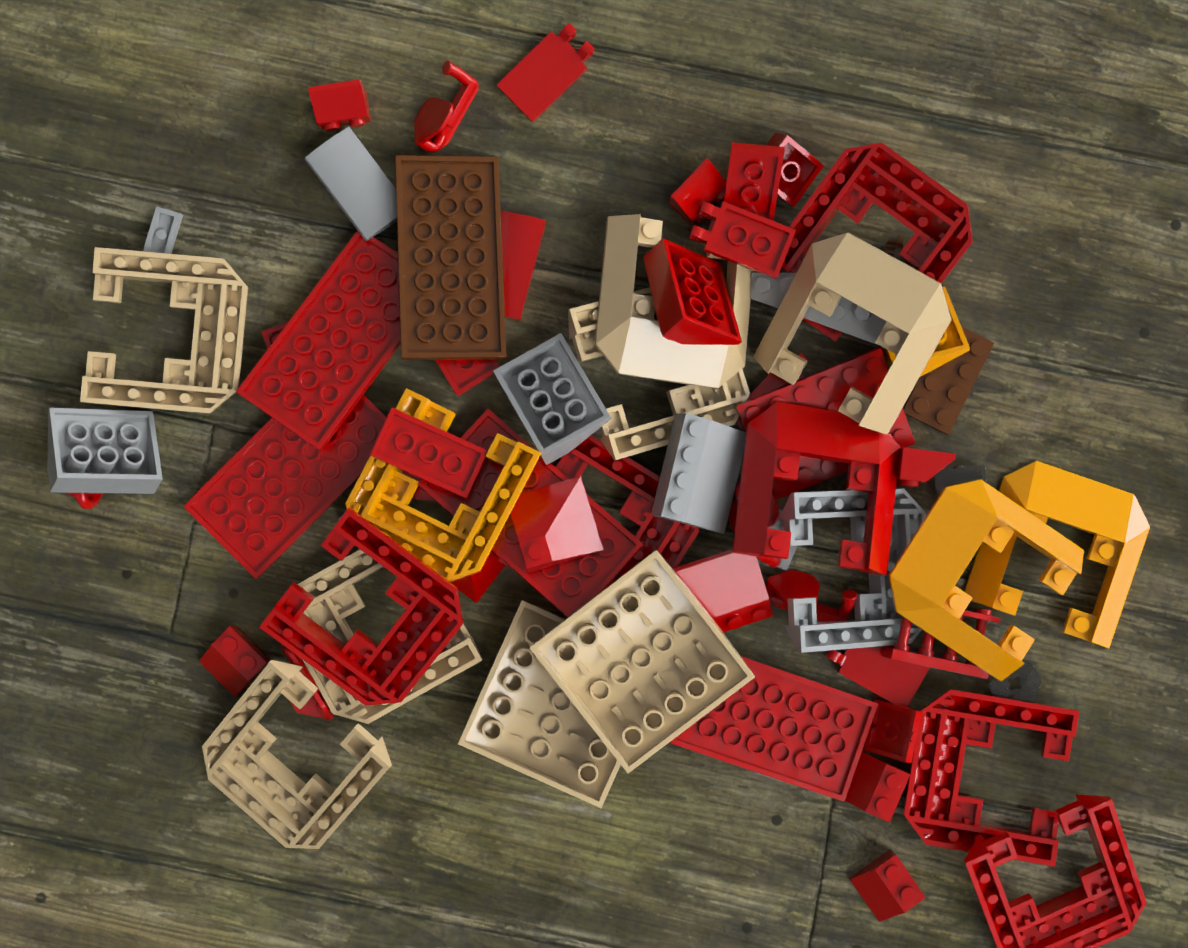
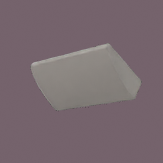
(355, 183)

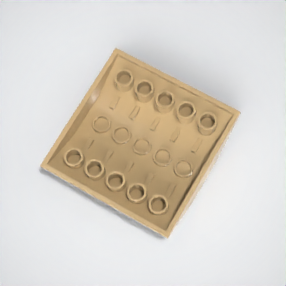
(642, 661)
(532, 723)

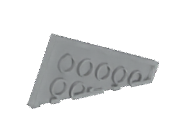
(846, 317)

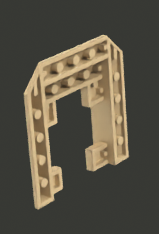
(880, 284)
(626, 320)
(218, 332)
(695, 400)
(339, 598)
(269, 791)

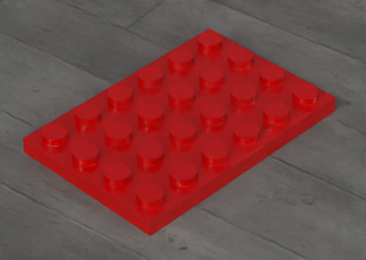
(826, 391)

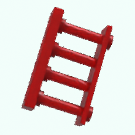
(925, 654)

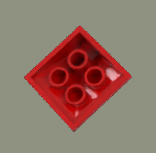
(555, 525)

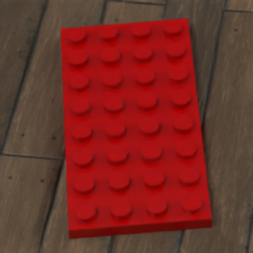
(331, 344)
(282, 486)
(563, 585)
(787, 730)

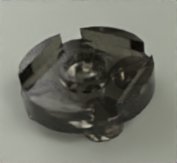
(1028, 680)

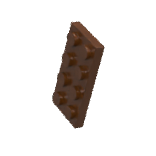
(943, 391)

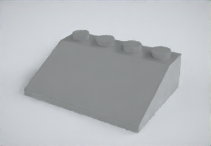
(552, 398)
(102, 451)
(699, 473)

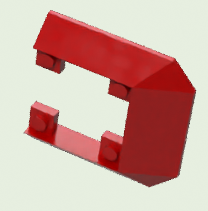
(885, 178)
(774, 451)
(659, 534)
(361, 666)
(937, 762)
(1081, 918)

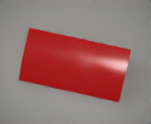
(520, 251)

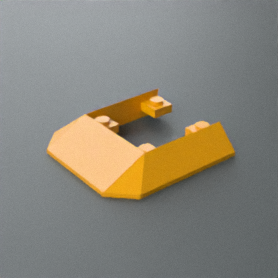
(1082, 504)
(464, 545)
(943, 548)

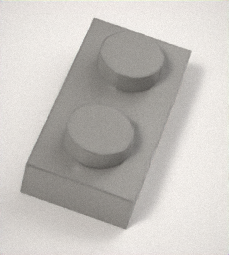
(163, 231)

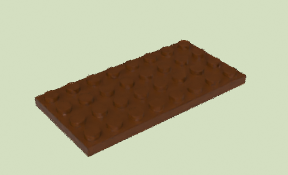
(450, 258)

